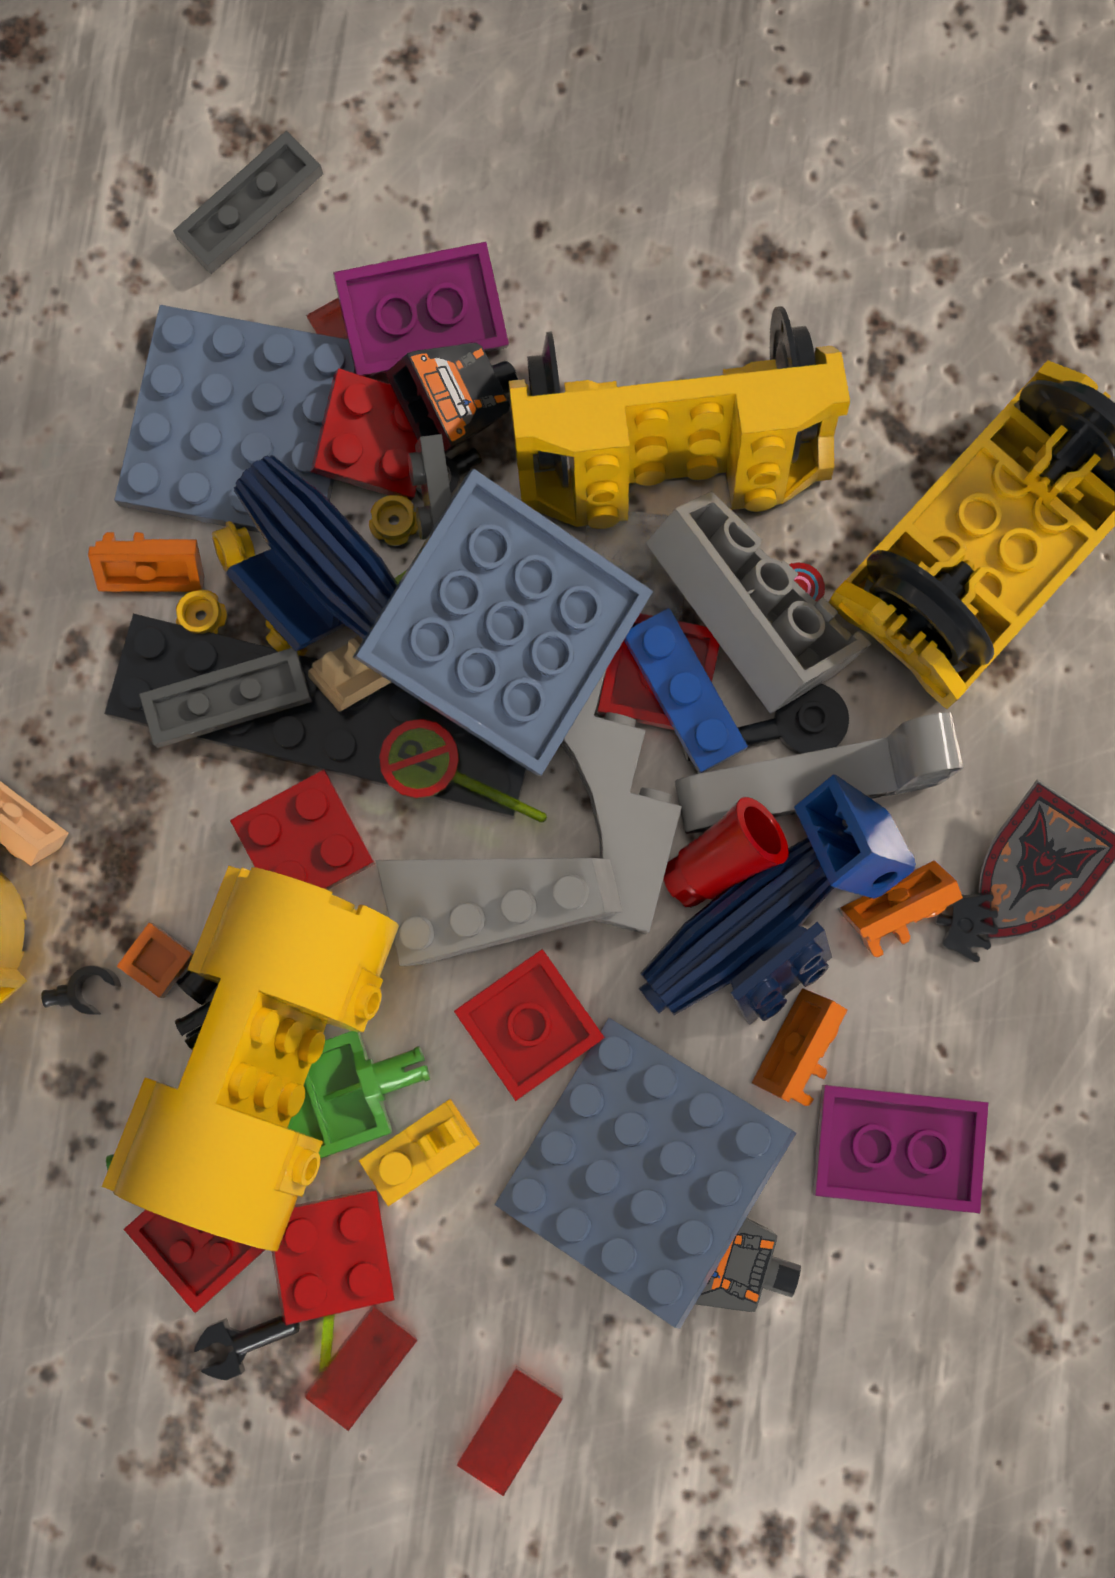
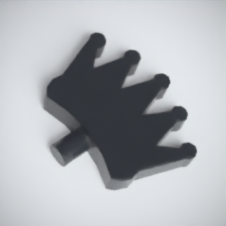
(967, 925)

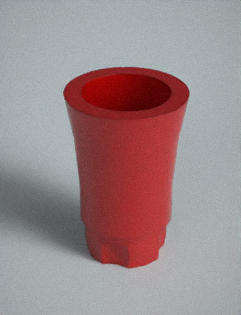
(726, 854)

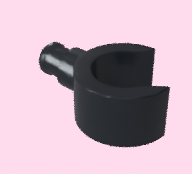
(458, 467)
(72, 992)

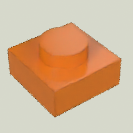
(156, 960)

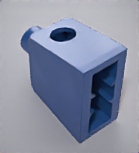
(859, 857)

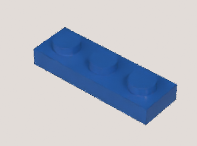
(684, 691)

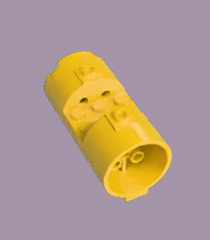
(221, 1140)

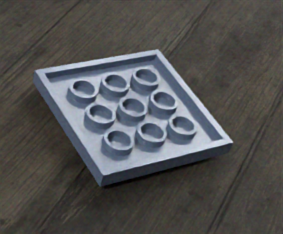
(216, 403)
(503, 623)
(645, 1172)

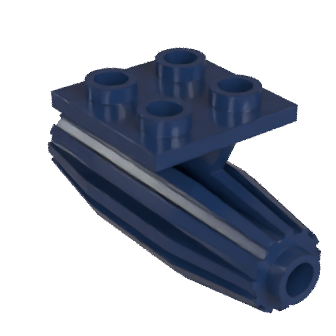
(317, 565)
(748, 940)

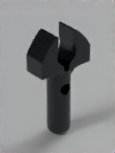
(242, 1342)

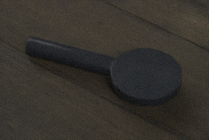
(805, 724)

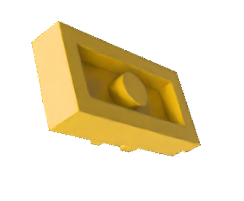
(419, 1152)

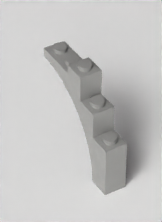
(631, 827)

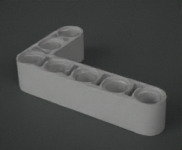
(908, 760)

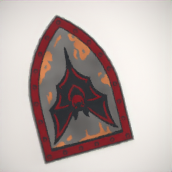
(1044, 862)

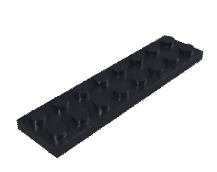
(308, 734)

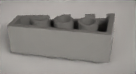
(751, 602)
(482, 903)

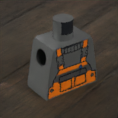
(748, 1270)

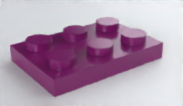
(419, 306)
(900, 1149)

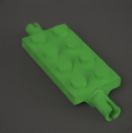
(348, 1093)

